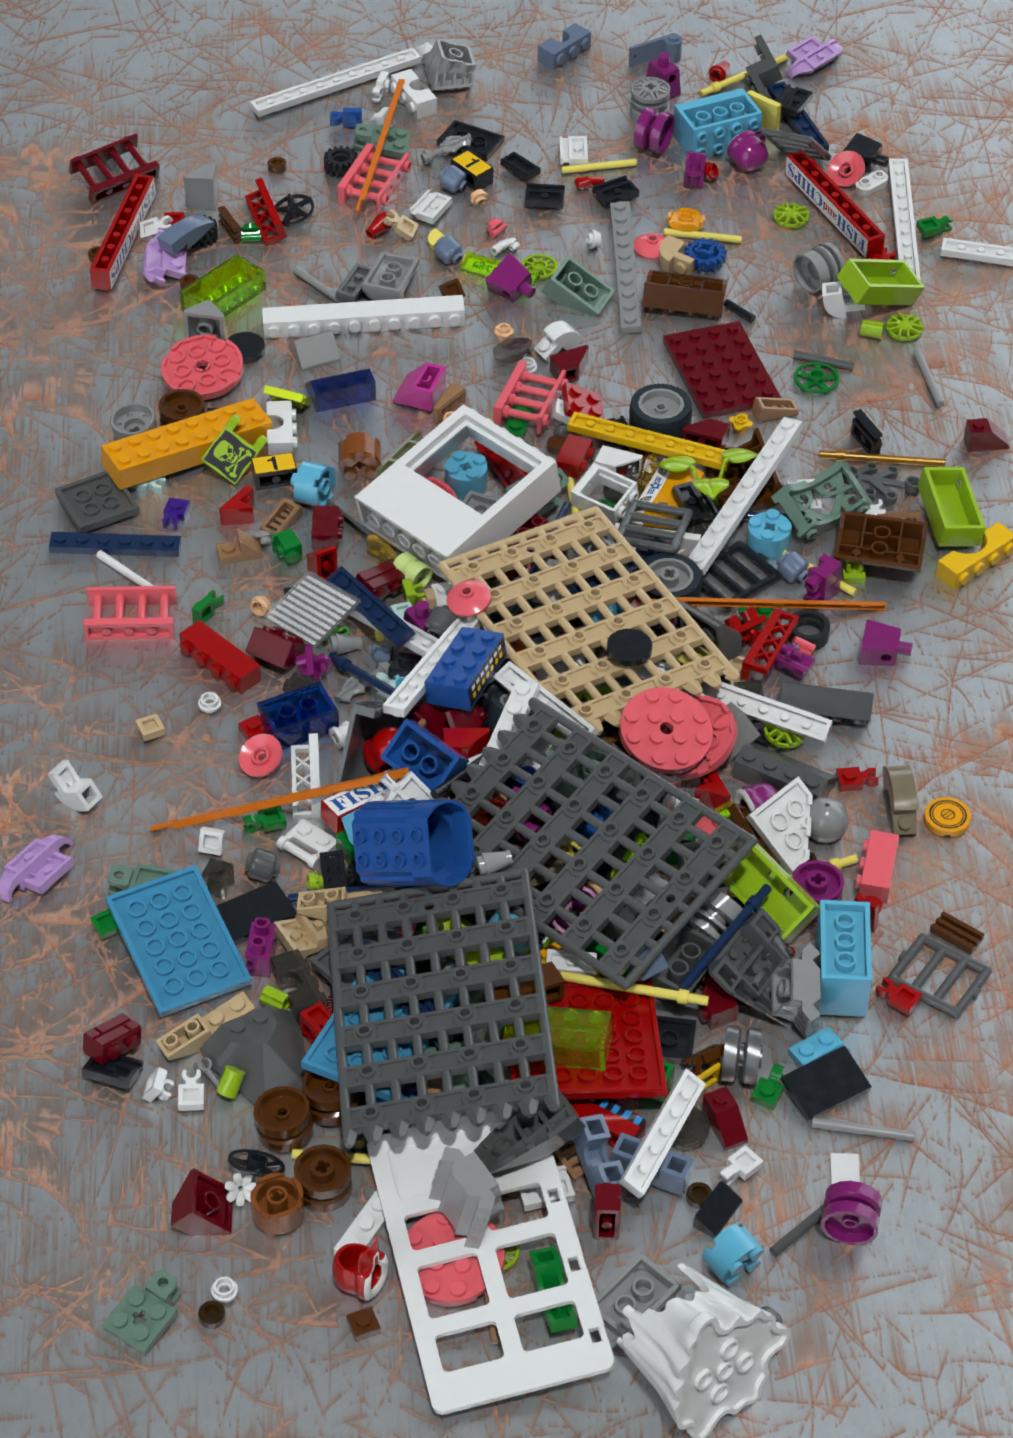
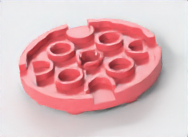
(220, 357)
(723, 738)
(659, 751)
(455, 1281)

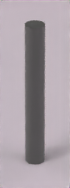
(828, 360)
(797, 1232)

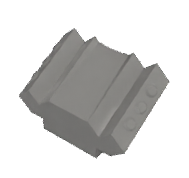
(449, 66)
(797, 991)
(467, 1194)

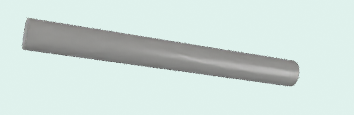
(316, 284)
(928, 377)
(863, 1129)

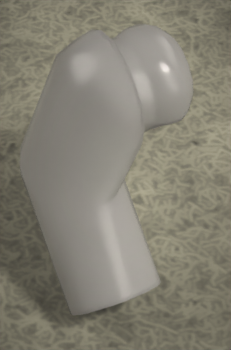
(263, 536)

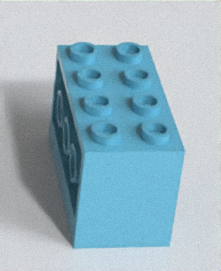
(713, 121)
(844, 958)

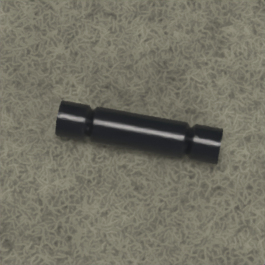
(739, 310)

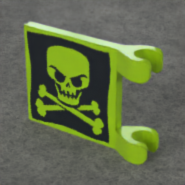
(230, 453)

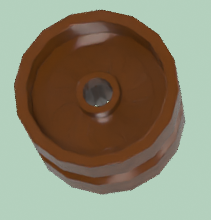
(180, 405)
(325, 1099)
(283, 1119)
(325, 1177)

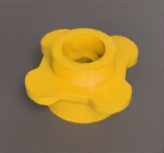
(740, 423)

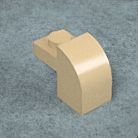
(673, 258)

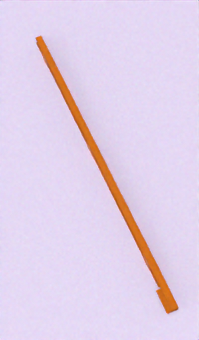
(365, 190)
(780, 603)
(281, 800)

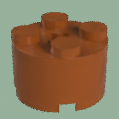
(359, 456)
(277, 1204)

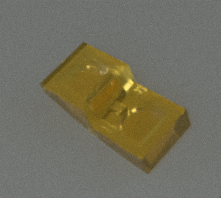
(647, 471)
(380, 549)

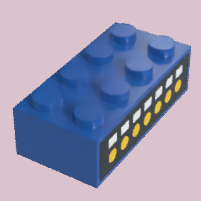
(465, 668)

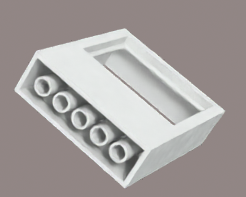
(433, 523)

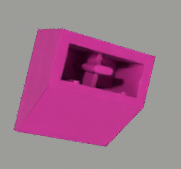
(422, 387)

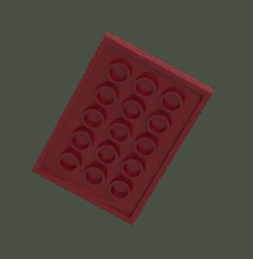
(720, 368)

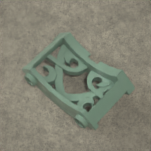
(791, 496)

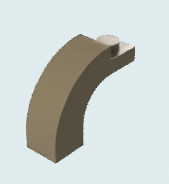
(903, 798)

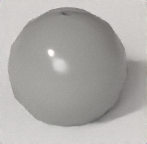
(828, 820)

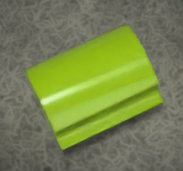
(872, 329)
(274, 997)
(230, 1081)

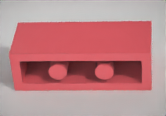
(877, 864)

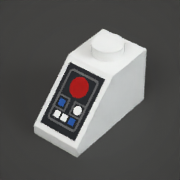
(619, 461)

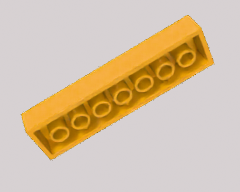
(178, 443)

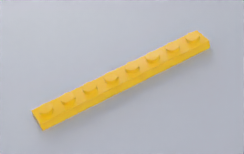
(645, 440)

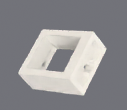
(598, 474)

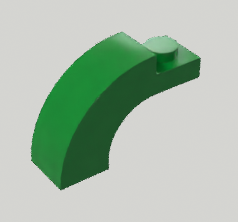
(546, 1274)

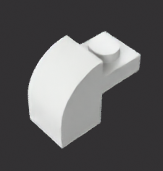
(838, 302)
(558, 335)
(71, 790)

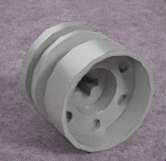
(649, 93)
(818, 266)
(132, 419)
(714, 915)

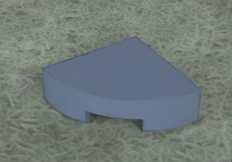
(382, 653)

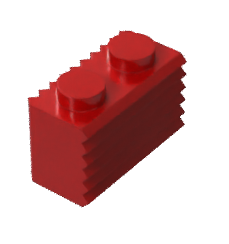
(575, 455)

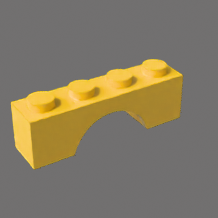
(959, 568)

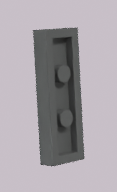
(352, 285)

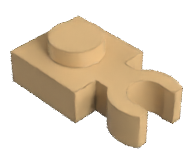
(403, 225)

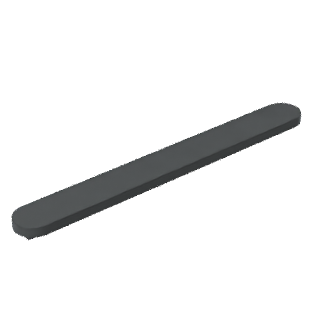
(353, 521)

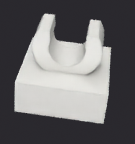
(381, 116)
(559, 413)
(211, 841)
(155, 1086)

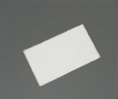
(844, 1167)

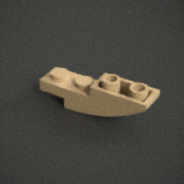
(314, 902)
(194, 1032)

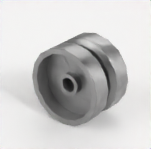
(742, 1054)

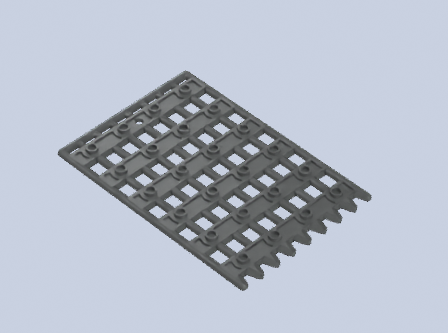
(598, 849)
(414, 1028)

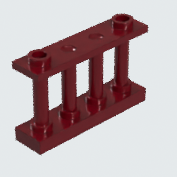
(114, 184)

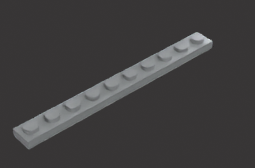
(625, 268)

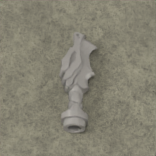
(450, 144)
(356, 685)

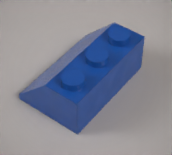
(423, 754)

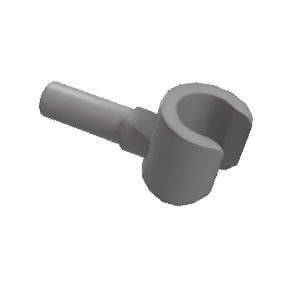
(207, 1070)

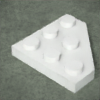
(786, 824)

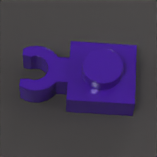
(175, 511)

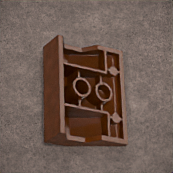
(684, 293)
(737, 471)
(880, 541)

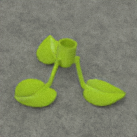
(713, 486)

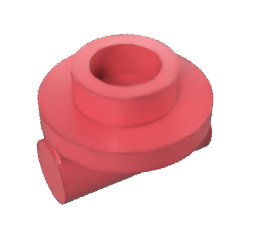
(495, 227)
(805, 646)

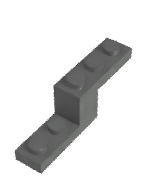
(764, 71)

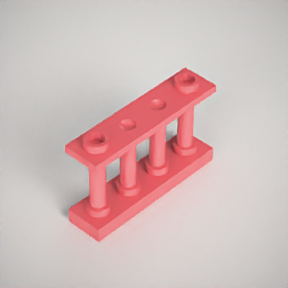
(360, 167)
(515, 386)
(130, 628)

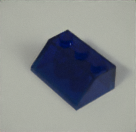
(342, 390)
(298, 714)

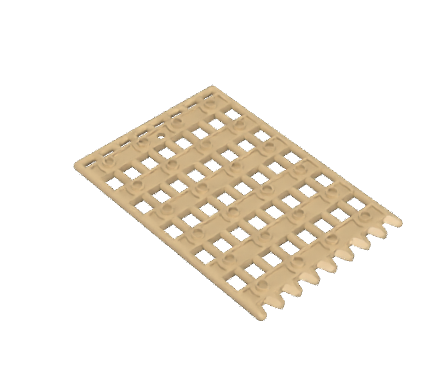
(574, 642)

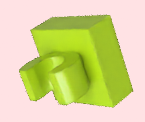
(853, 573)
(410, 591)

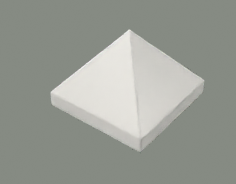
(424, 48)

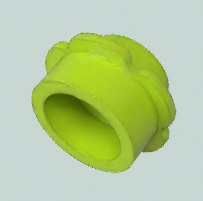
(314, 881)

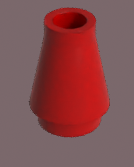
(719, 71)
(377, 226)

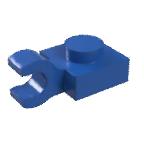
(348, 117)

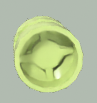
(414, 569)

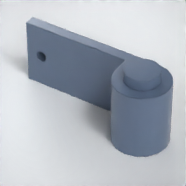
(651, 49)

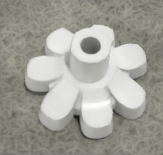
(239, 1188)

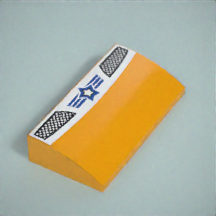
(660, 489)

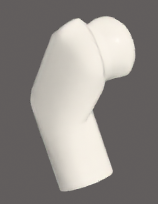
(504, 244)

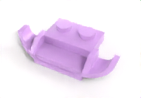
(811, 55)
(161, 263)
(36, 866)

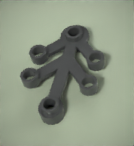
(880, 481)

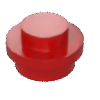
(711, 171)

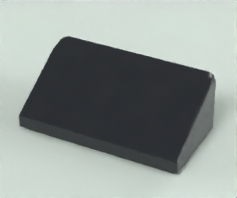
(717, 1210)

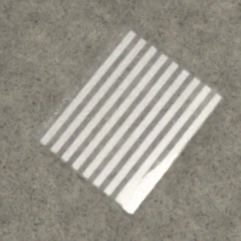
(312, 609)

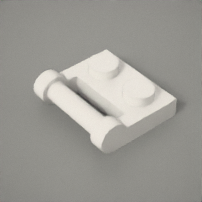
(309, 838)

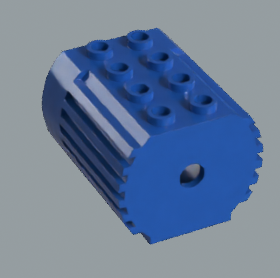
(413, 842)

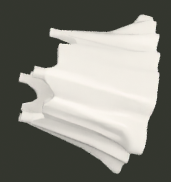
(704, 1352)

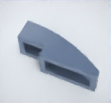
(184, 233)

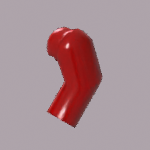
(588, 181)

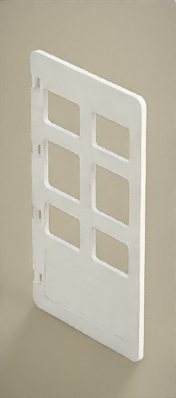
(404, 1182)

